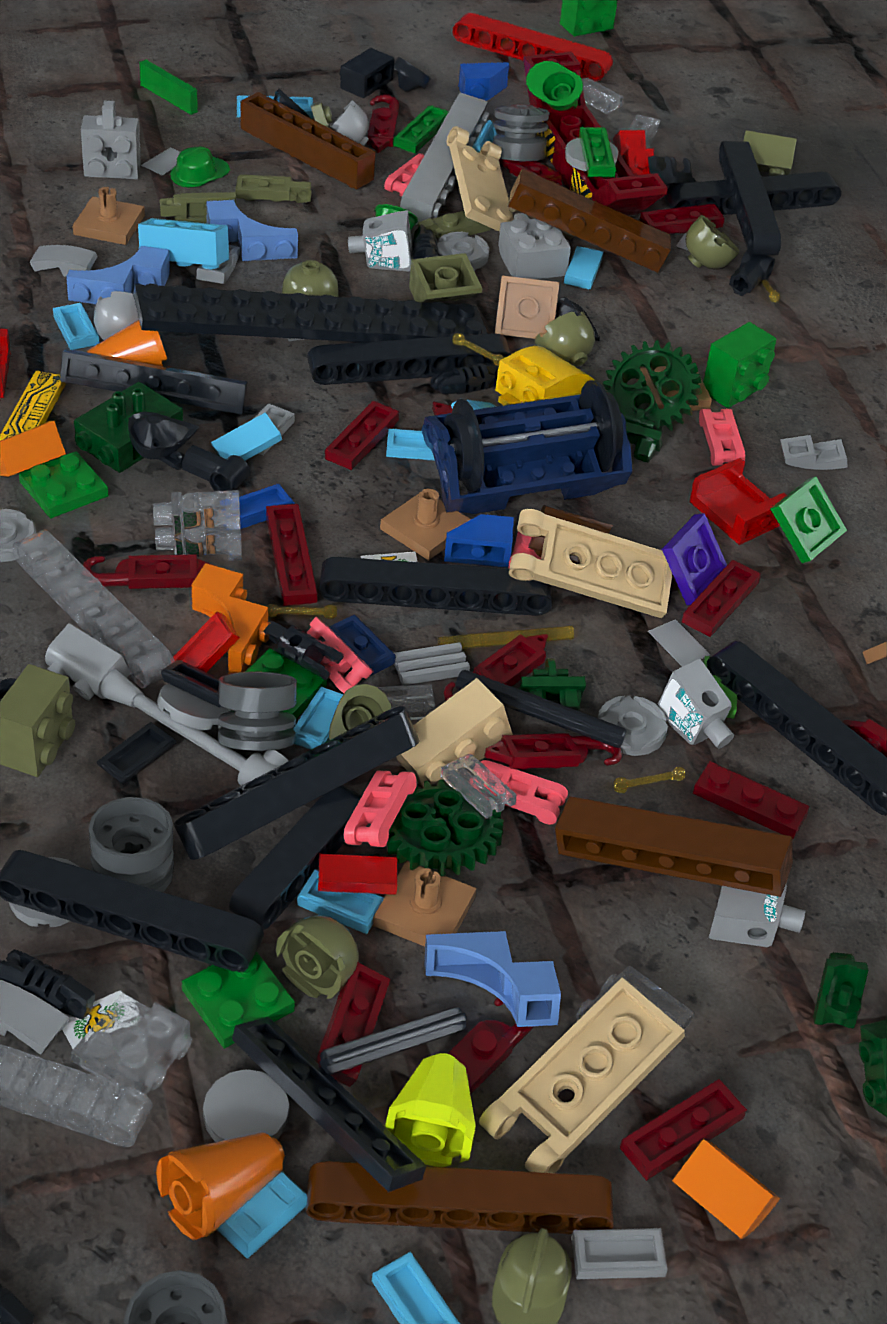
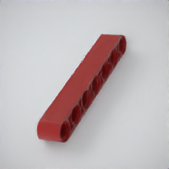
(521, 43)

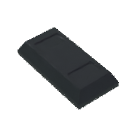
(192, 681)
(136, 753)

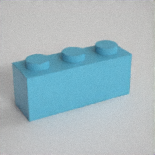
(187, 241)

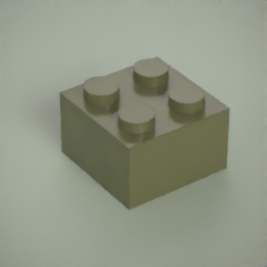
(35, 720)

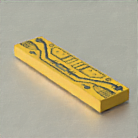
(34, 404)

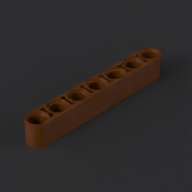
(462, 1199)

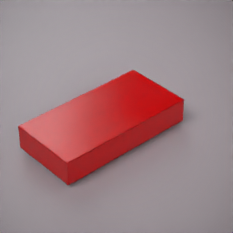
(208, 643)
(357, 874)

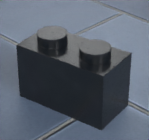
(366, 72)

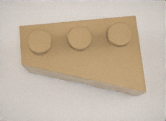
(454, 729)

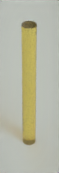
(505, 637)

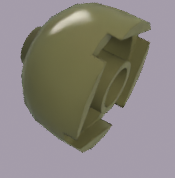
(709, 245)
(310, 279)
(569, 338)
(318, 955)

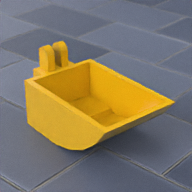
(536, 376)

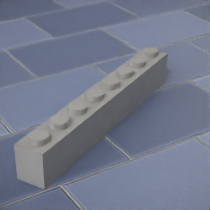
(436, 172)

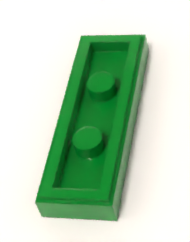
(168, 87)
(420, 130)
(597, 152)

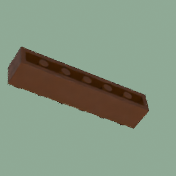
(308, 140)
(589, 220)
(675, 846)

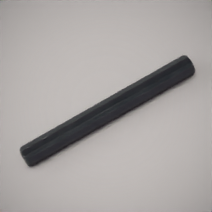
(548, 710)

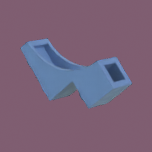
(254, 238)
(145, 267)
(485, 960)

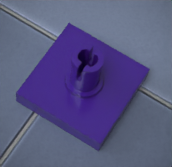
(694, 557)

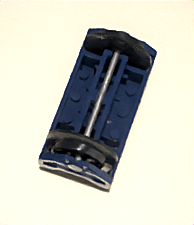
(529, 449)

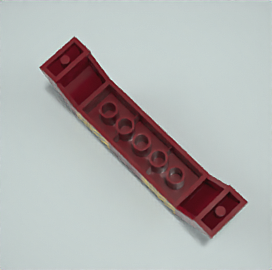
(623, 192)

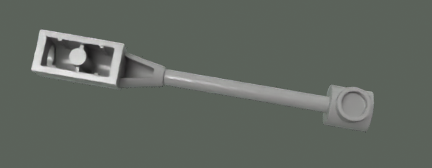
(105, 674)

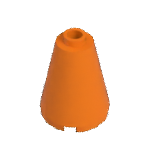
(133, 345)
(216, 1180)

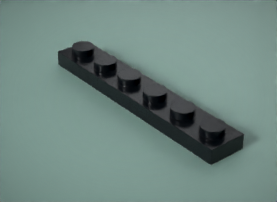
(171, 383)
(329, 1104)

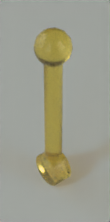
(774, 296)
(458, 339)
(328, 611)
(622, 784)

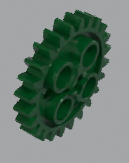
(678, 376)
(443, 831)

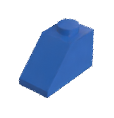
(483, 79)
(481, 541)

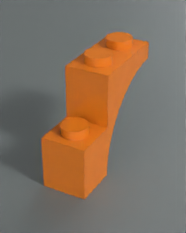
(223, 592)

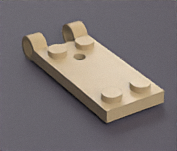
(479, 180)
(608, 565)
(595, 1059)

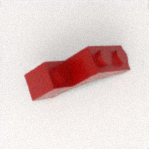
(633, 150)

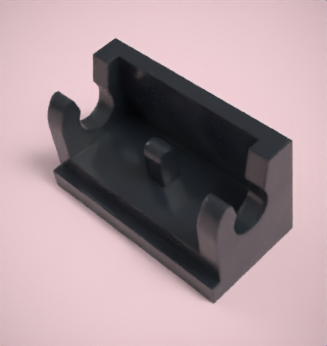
(667, 170)

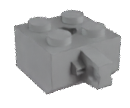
(110, 144)
(533, 248)

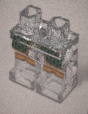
(200, 524)

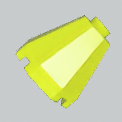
(435, 1112)

